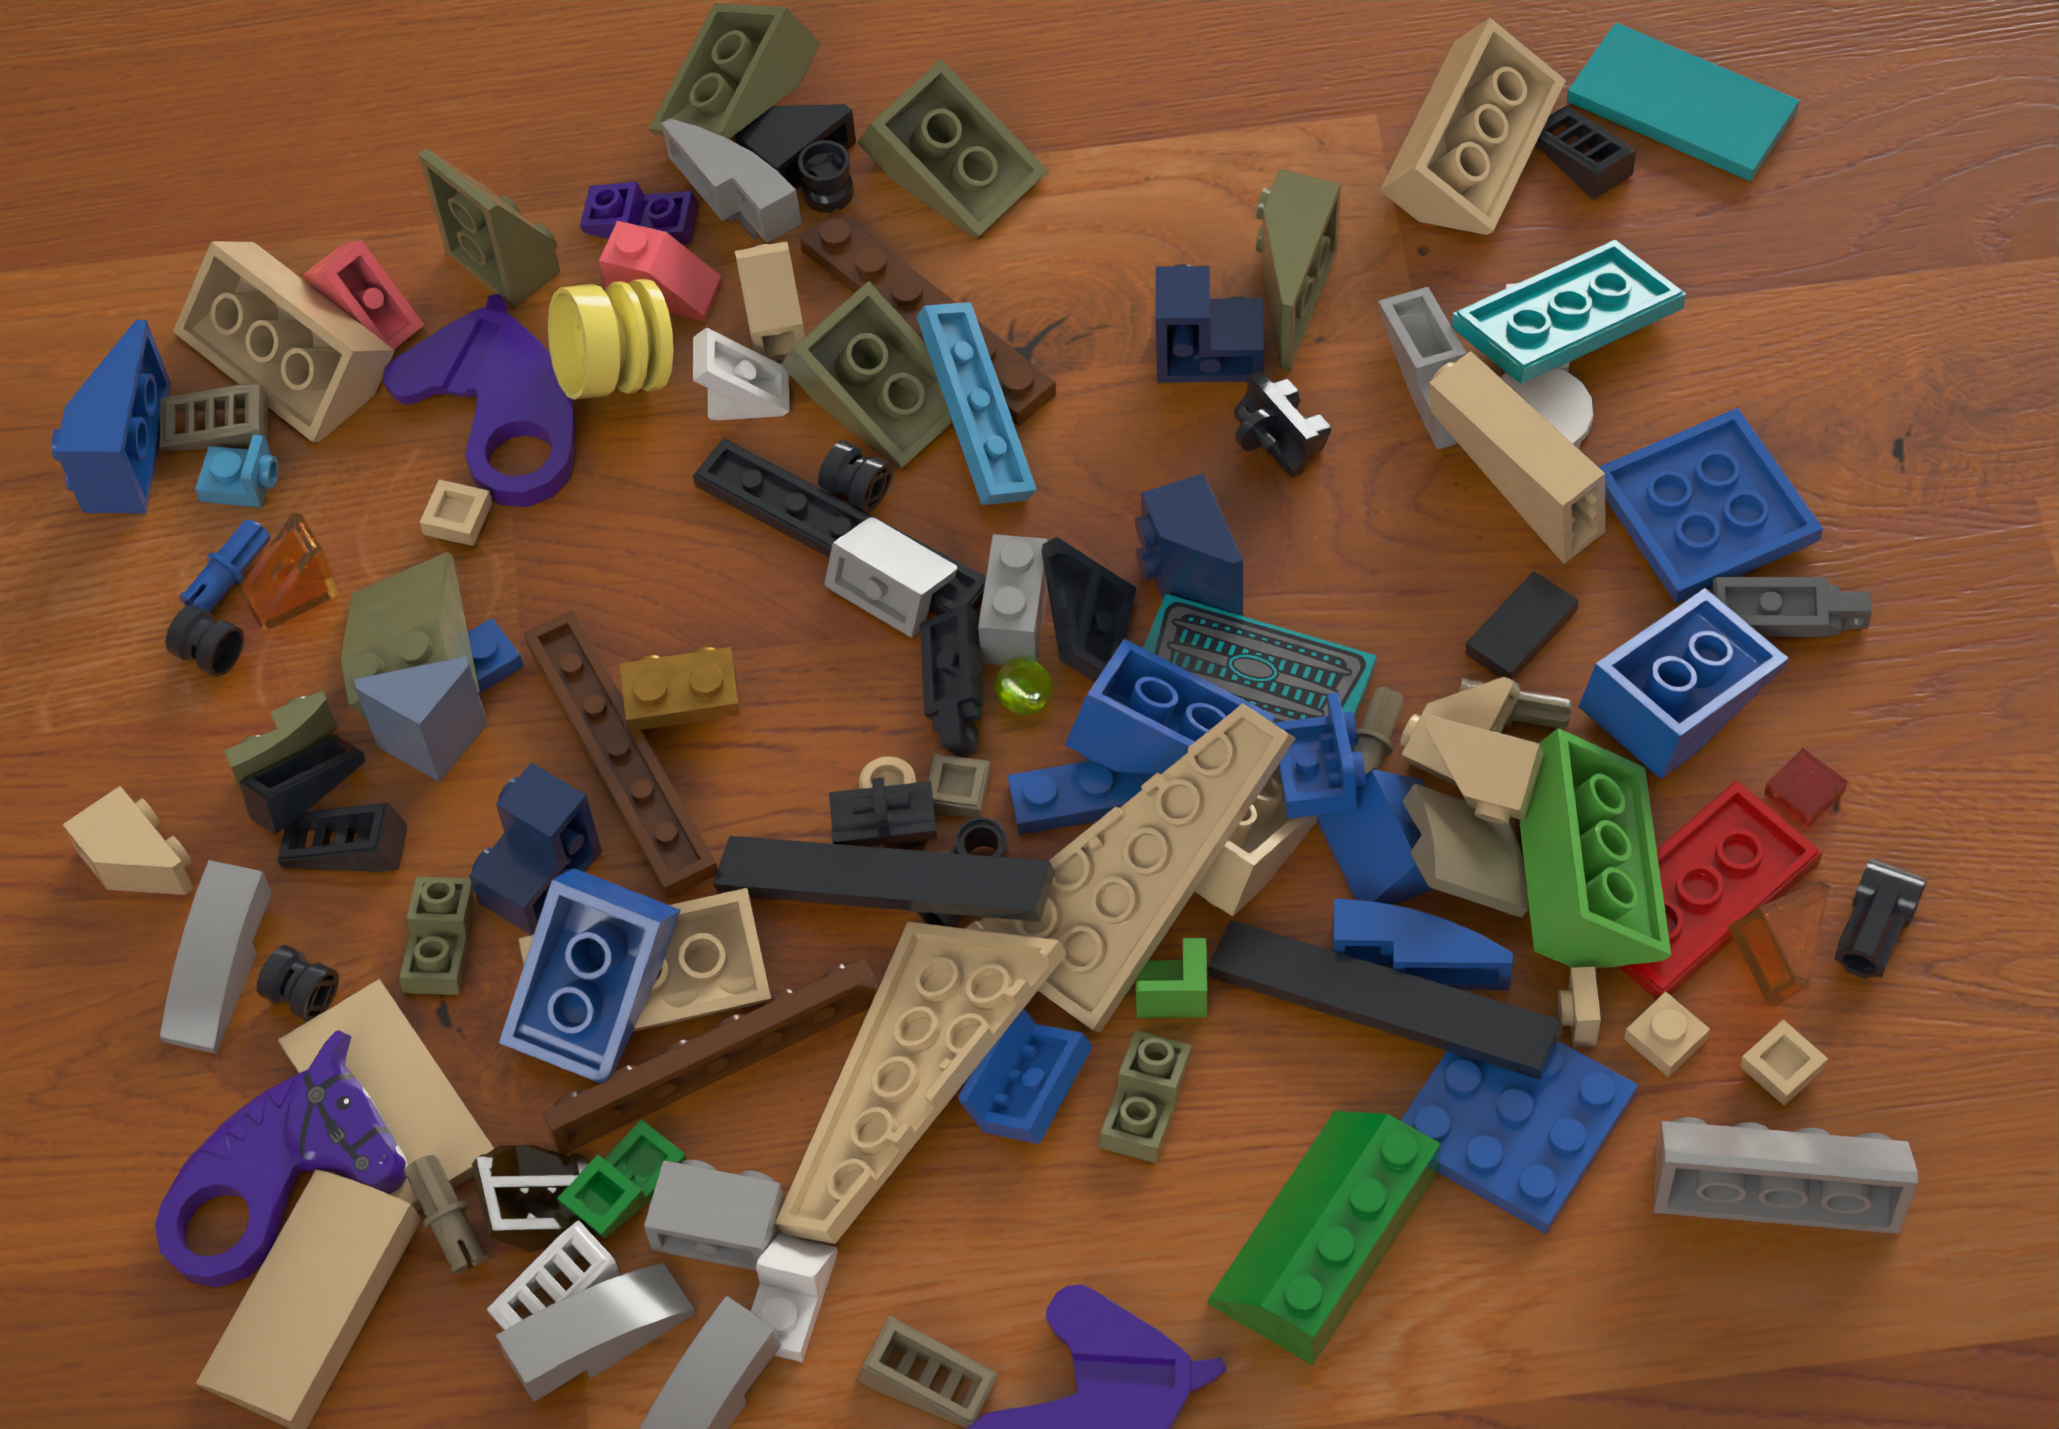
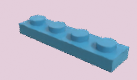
(976, 403)

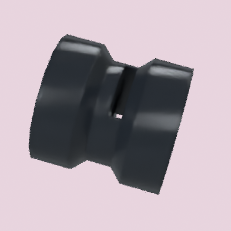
(825, 176)
(856, 476)
(199, 637)
(298, 983)

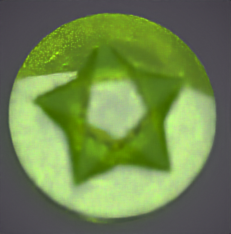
(1023, 686)

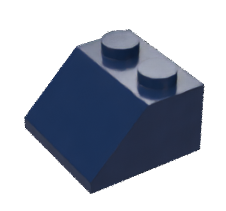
(1189, 545)

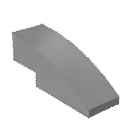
(733, 179)
(1421, 345)
(214, 956)
(593, 1328)
(715, 1371)

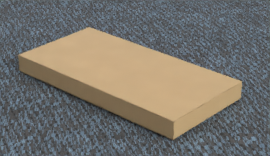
(400, 1079)

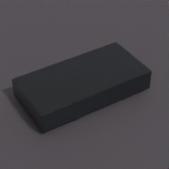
(1521, 626)

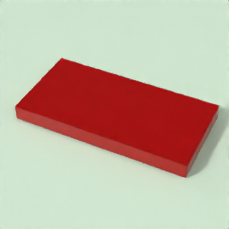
(1715, 873)

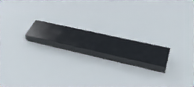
(808, 513)
(886, 878)
(1386, 999)

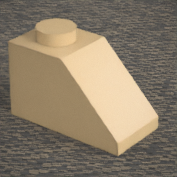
(1481, 706)
(1488, 767)

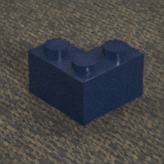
(1201, 335)
(544, 837)

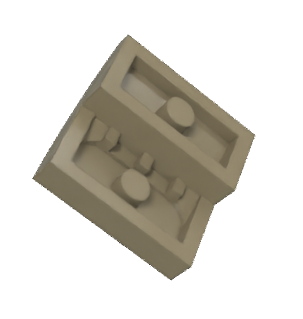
(1466, 852)

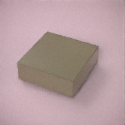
(959, 785)

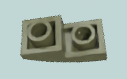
(298, 726)
(438, 936)
(1145, 1096)

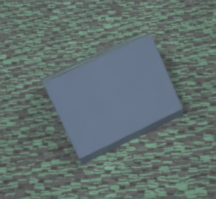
(424, 713)

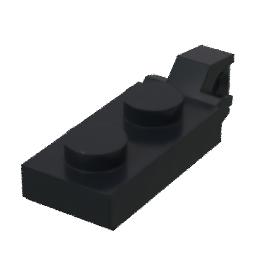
(953, 678)

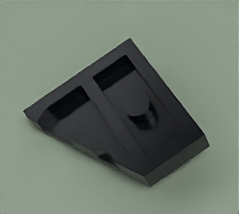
(1087, 607)

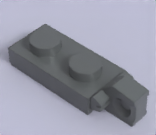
(1793, 605)

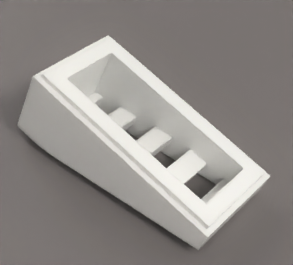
(556, 1258)

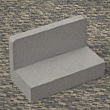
(887, 574)

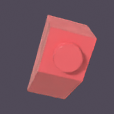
(654, 255)
(365, 292)

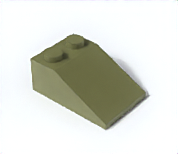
(738, 68)
(951, 151)
(488, 233)
(1298, 253)
(872, 376)
(405, 624)

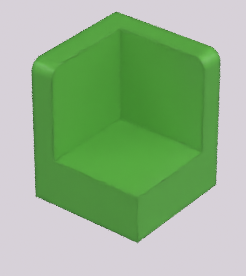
(1175, 986)

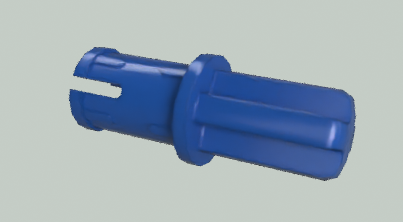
(226, 566)

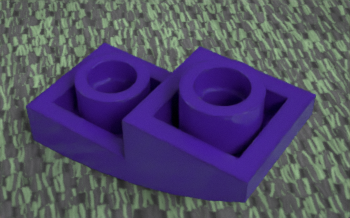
(627, 203)

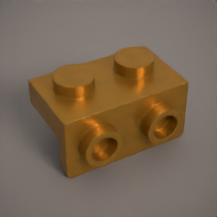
(679, 688)

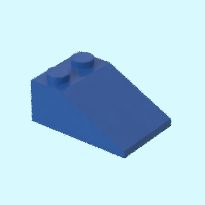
(113, 427)
(1680, 682)
(1147, 713)
(588, 974)

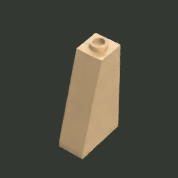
(1522, 455)

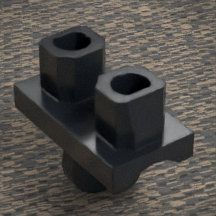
(1272, 422)
(883, 815)

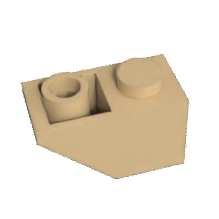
(770, 299)
(125, 848)

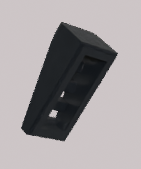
(1592, 177)
(294, 784)
(377, 847)

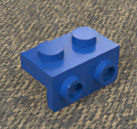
(1319, 768)
(1024, 1079)

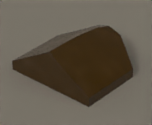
(521, 1192)

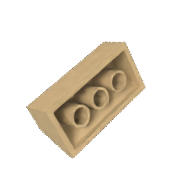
(1474, 132)
(281, 332)

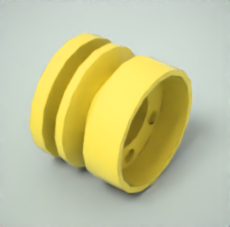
(610, 338)

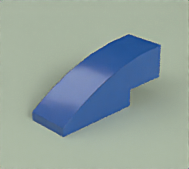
(1420, 945)

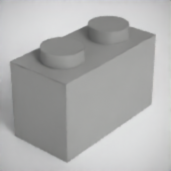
(1013, 600)
(713, 1214)

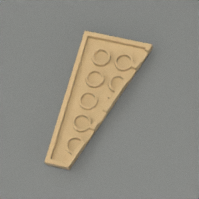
(1143, 861)
(922, 1038)

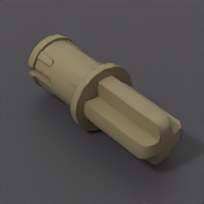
(1534, 708)
(1377, 727)
(444, 1213)

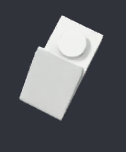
(738, 379)
(791, 1290)

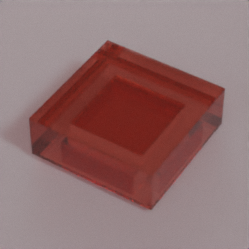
(1805, 787)

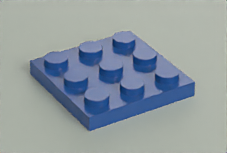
(1708, 505)
(1517, 1135)

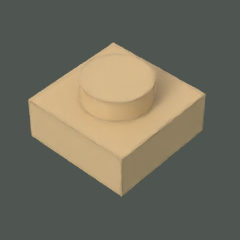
(456, 512)
(1580, 1007)
(1667, 1034)
(1783, 1062)

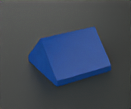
(1377, 841)

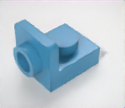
(238, 475)

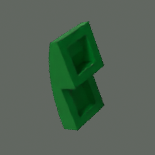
(622, 1183)

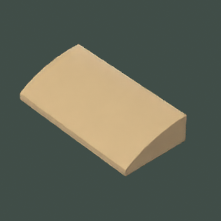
(709, 964)
(310, 1299)

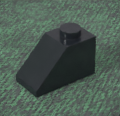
(786, 130)

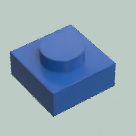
(492, 654)

